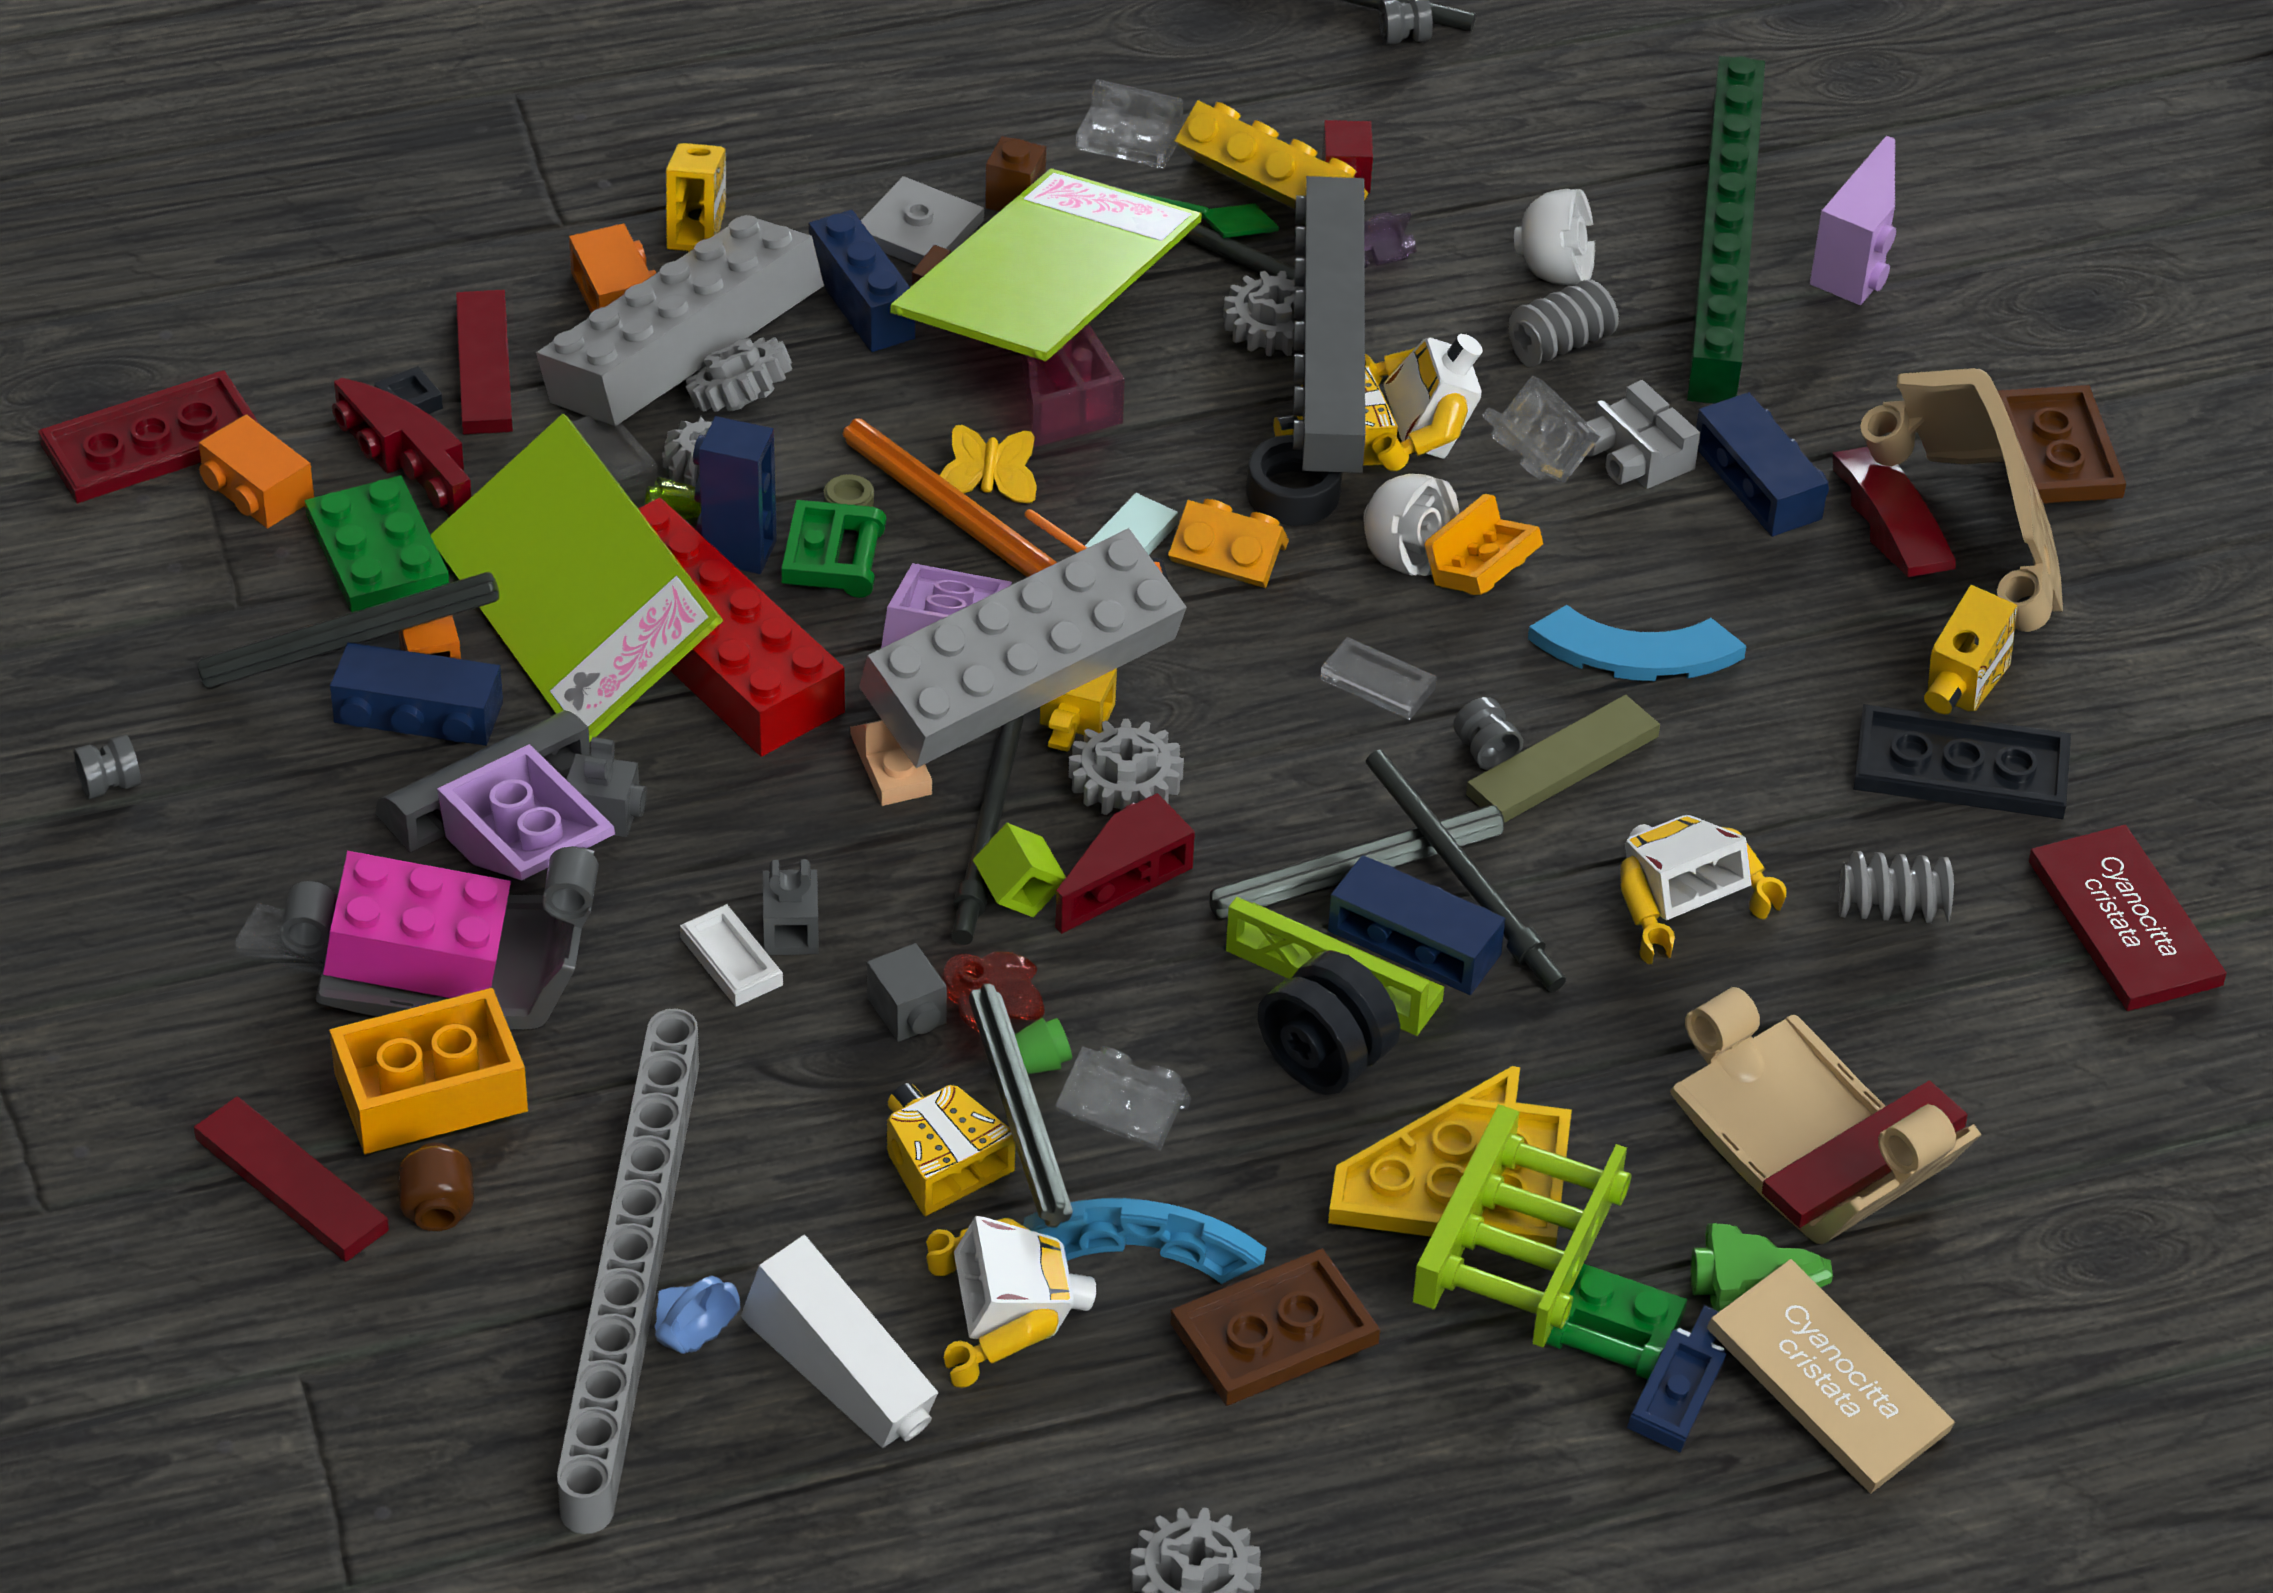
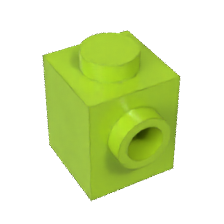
(1019, 870)

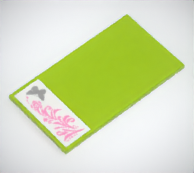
(1046, 264)
(580, 576)

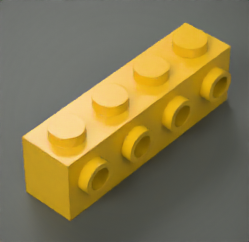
(1254, 153)

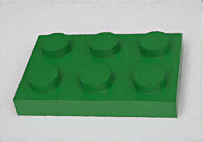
(376, 543)

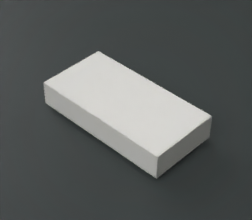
(731, 955)

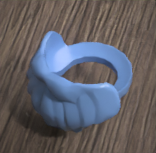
(695, 1315)

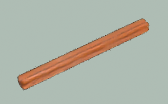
(946, 498)

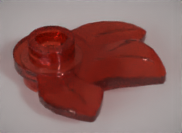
(1005, 971)

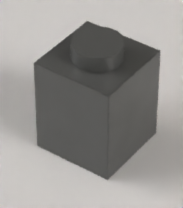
(907, 992)

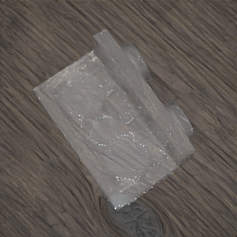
(1131, 124)
(1543, 431)
(1123, 1097)

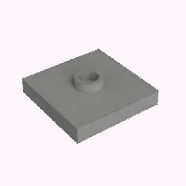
(919, 216)

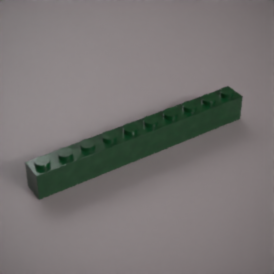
(1726, 231)

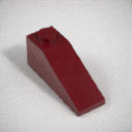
(1128, 857)

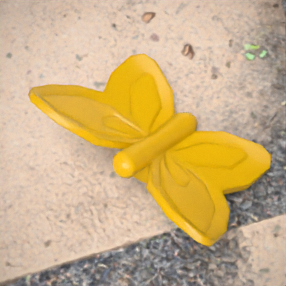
(992, 462)

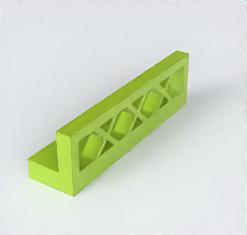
(1286, 945)

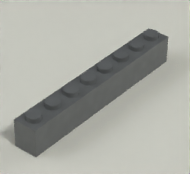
(1331, 325)

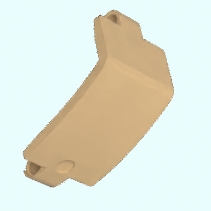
(1967, 423)
(1788, 1094)

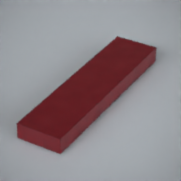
(484, 362)
(1848, 1160)
(291, 1179)

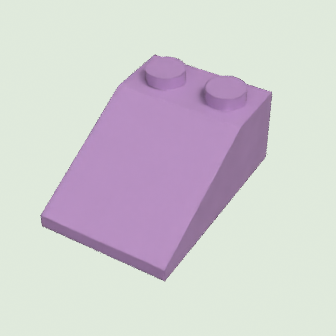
(1858, 230)
(931, 595)
(518, 814)

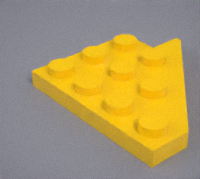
(1413, 1173)

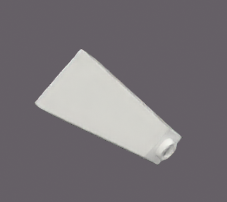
(837, 1343)

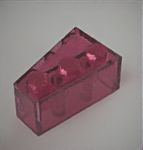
(1073, 390)

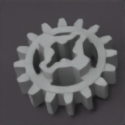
(1262, 312)
(739, 374)
(1125, 765)
(1195, 1557)

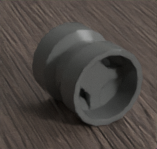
(1405, 20)
(1481, 727)
(111, 765)

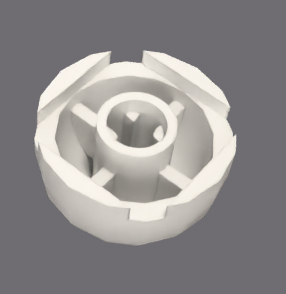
(1556, 237)
(1404, 517)

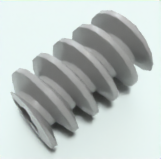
(1562, 322)
(1896, 886)

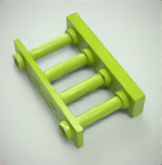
(1483, 1187)

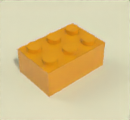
(428, 1070)

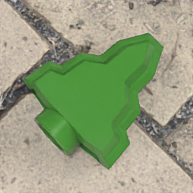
(1740, 1261)

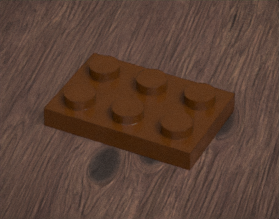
(2065, 443)
(1274, 1326)

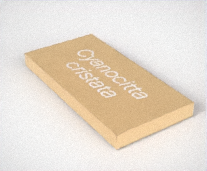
(1830, 1375)

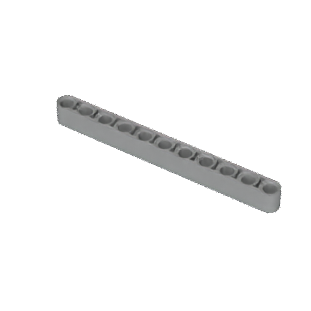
(628, 1274)

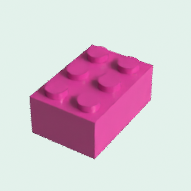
(416, 926)

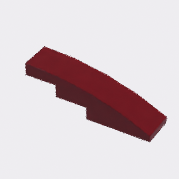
(1896, 513)

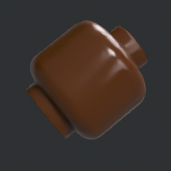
(435, 1186)

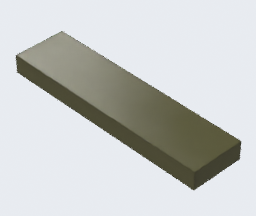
(1564, 758)

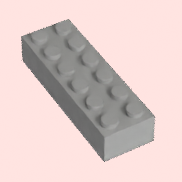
(678, 317)
(1021, 647)

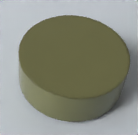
(849, 490)

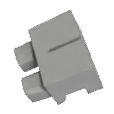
(1644, 438)

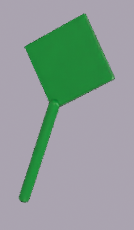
(1230, 220)

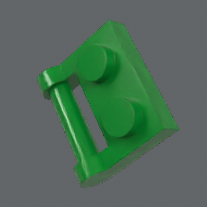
(816, 545)
(1622, 1311)

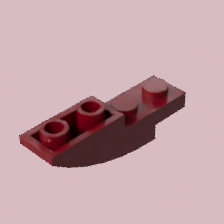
(405, 438)

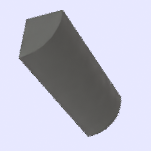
(415, 810)

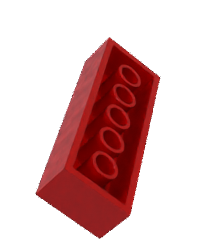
(758, 663)

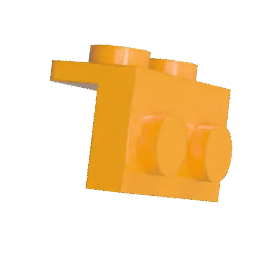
(1227, 542)
(1479, 548)

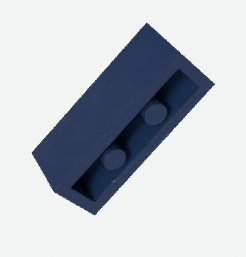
(861, 279)
(1761, 464)
(737, 491)
(416, 693)
(1416, 924)

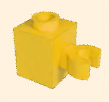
(1079, 710)

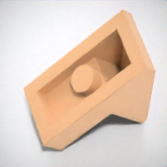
(888, 765)

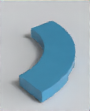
(1635, 654)
(1175, 1230)

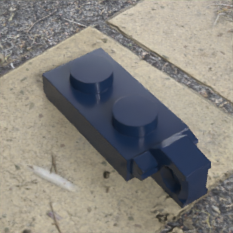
(1679, 1384)

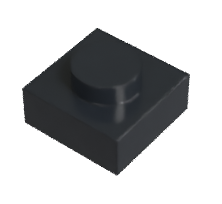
(415, 388)

